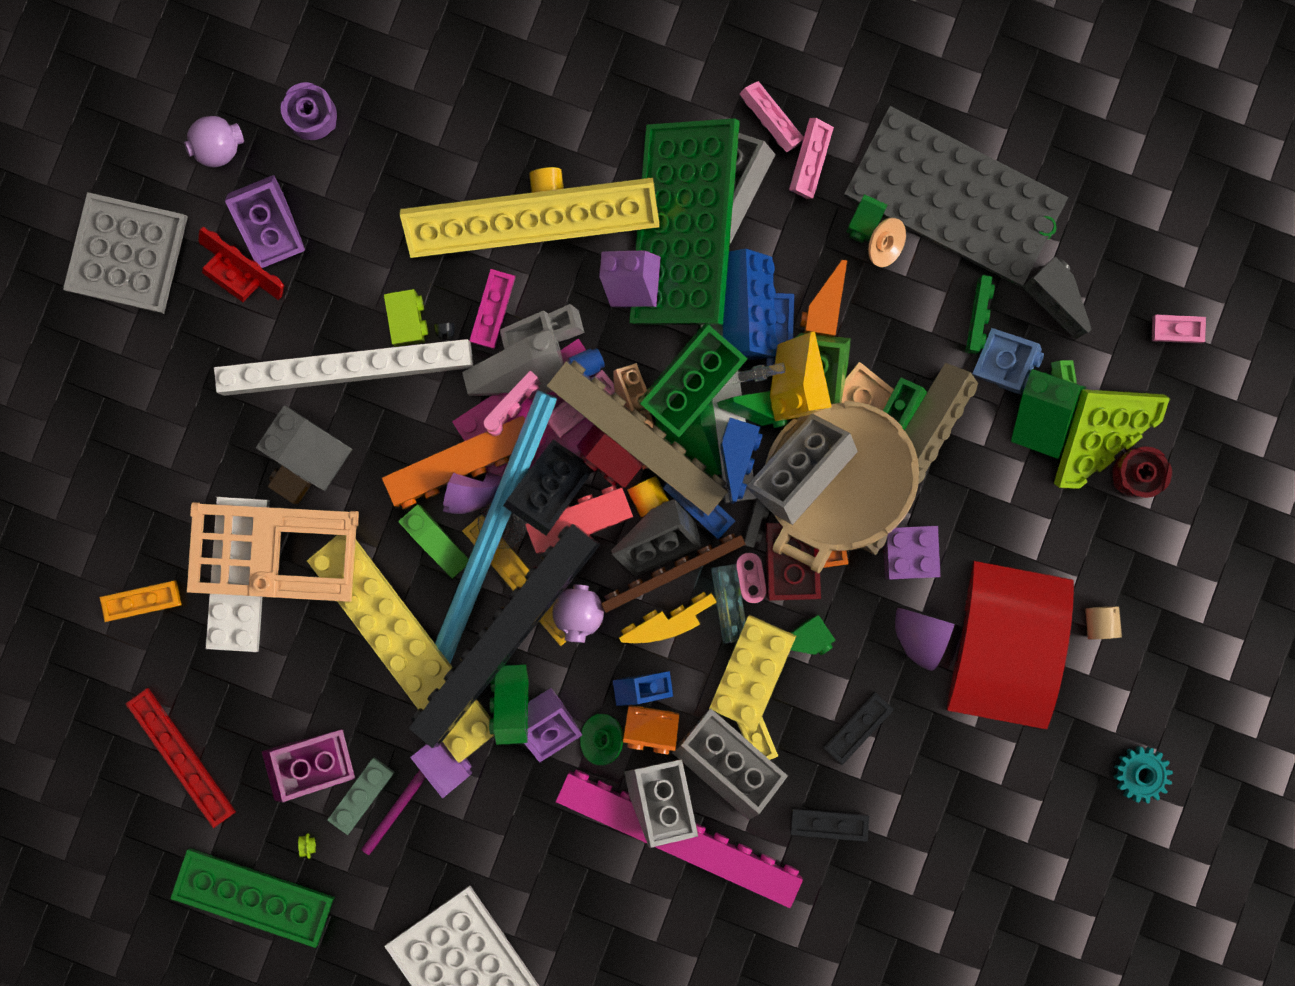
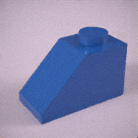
(642, 688)

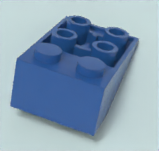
(736, 449)

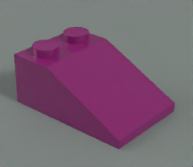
(308, 765)

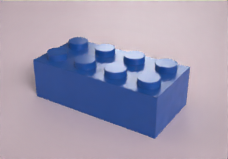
(750, 304)

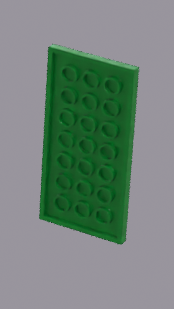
(694, 199)

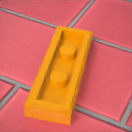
(140, 601)

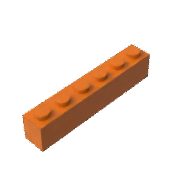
(464, 459)

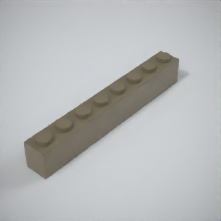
(935, 419)
(638, 437)

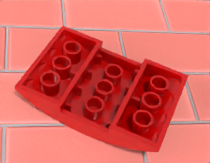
(1012, 645)

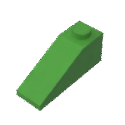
(434, 540)

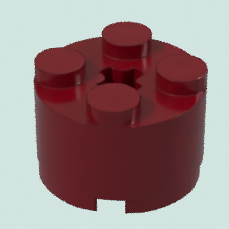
(1152, 463)

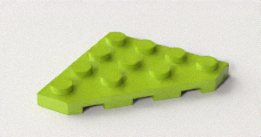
(1102, 428)

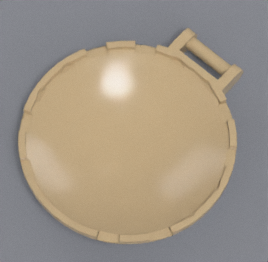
(865, 496)

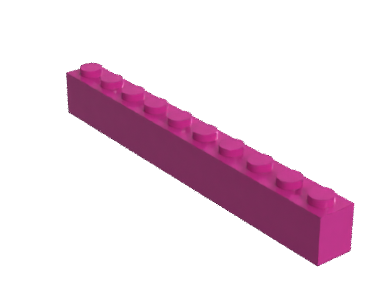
(704, 851)

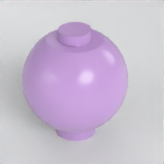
(213, 141)
(578, 613)

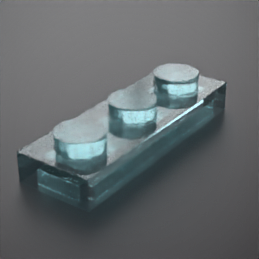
(729, 602)

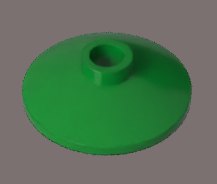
(594, 736)

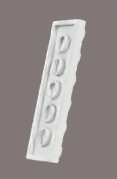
(234, 619)

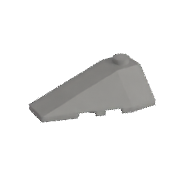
(507, 368)

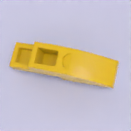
(658, 627)

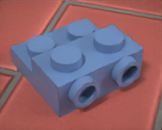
(1008, 360)

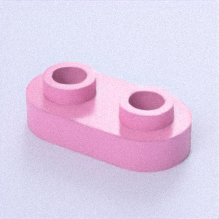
(751, 577)

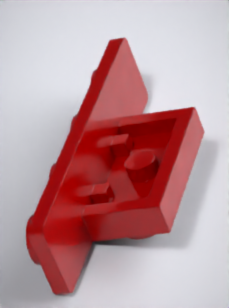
(234, 270)

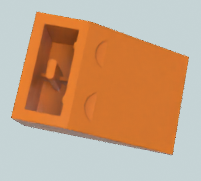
(651, 729)

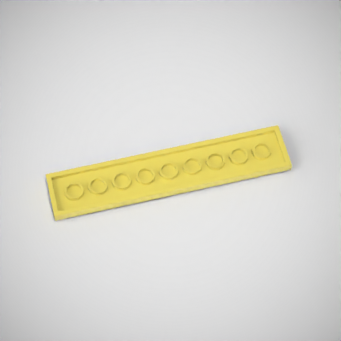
(530, 217)
(399, 640)

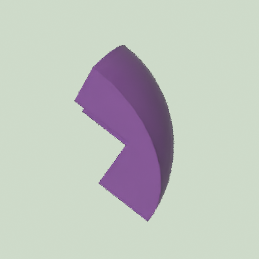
(469, 495)
(922, 637)

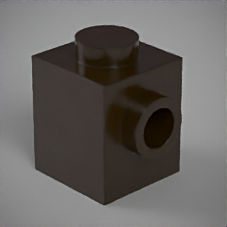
(288, 484)

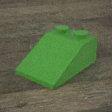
(834, 358)

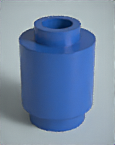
(590, 360)

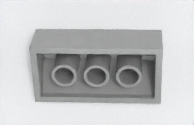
(751, 166)
(803, 468)
(730, 764)

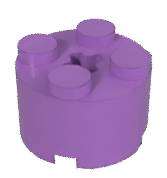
(295, 110)

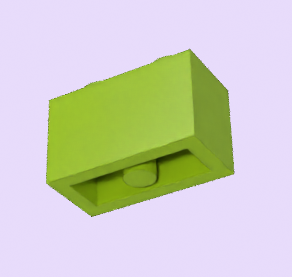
(405, 318)

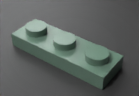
(360, 796)

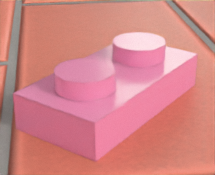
(1178, 328)

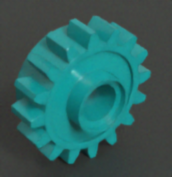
(1156, 774)

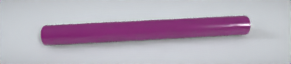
(393, 813)

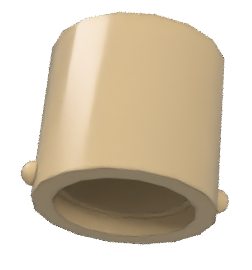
(1103, 622)

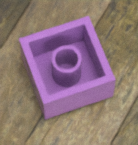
(912, 553)

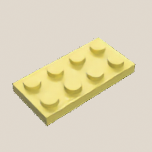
(752, 672)

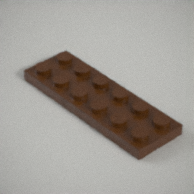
(681, 567)

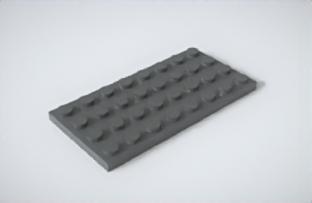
(957, 196)

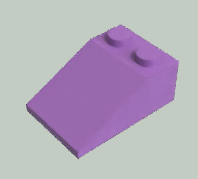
(265, 221)

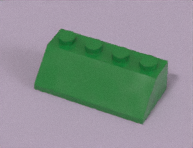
(692, 379)

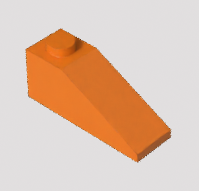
(824, 309)

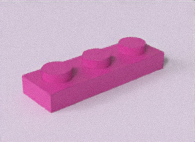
(492, 309)

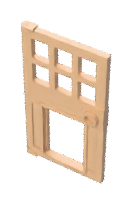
(265, 552)

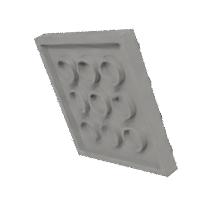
(125, 253)

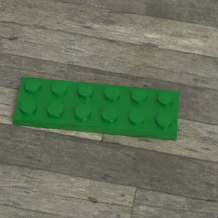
(252, 897)

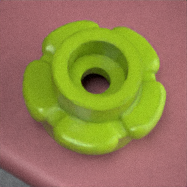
(306, 846)

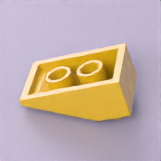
(803, 385)

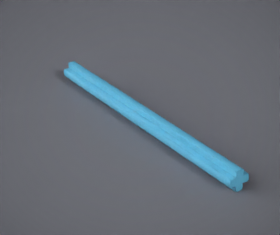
(494, 524)

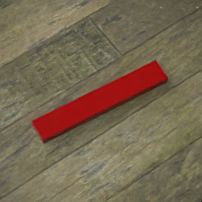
(180, 757)

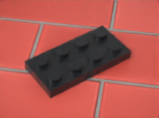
(548, 487)

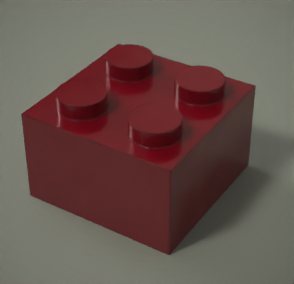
(612, 459)

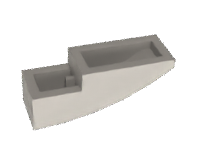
(563, 323)

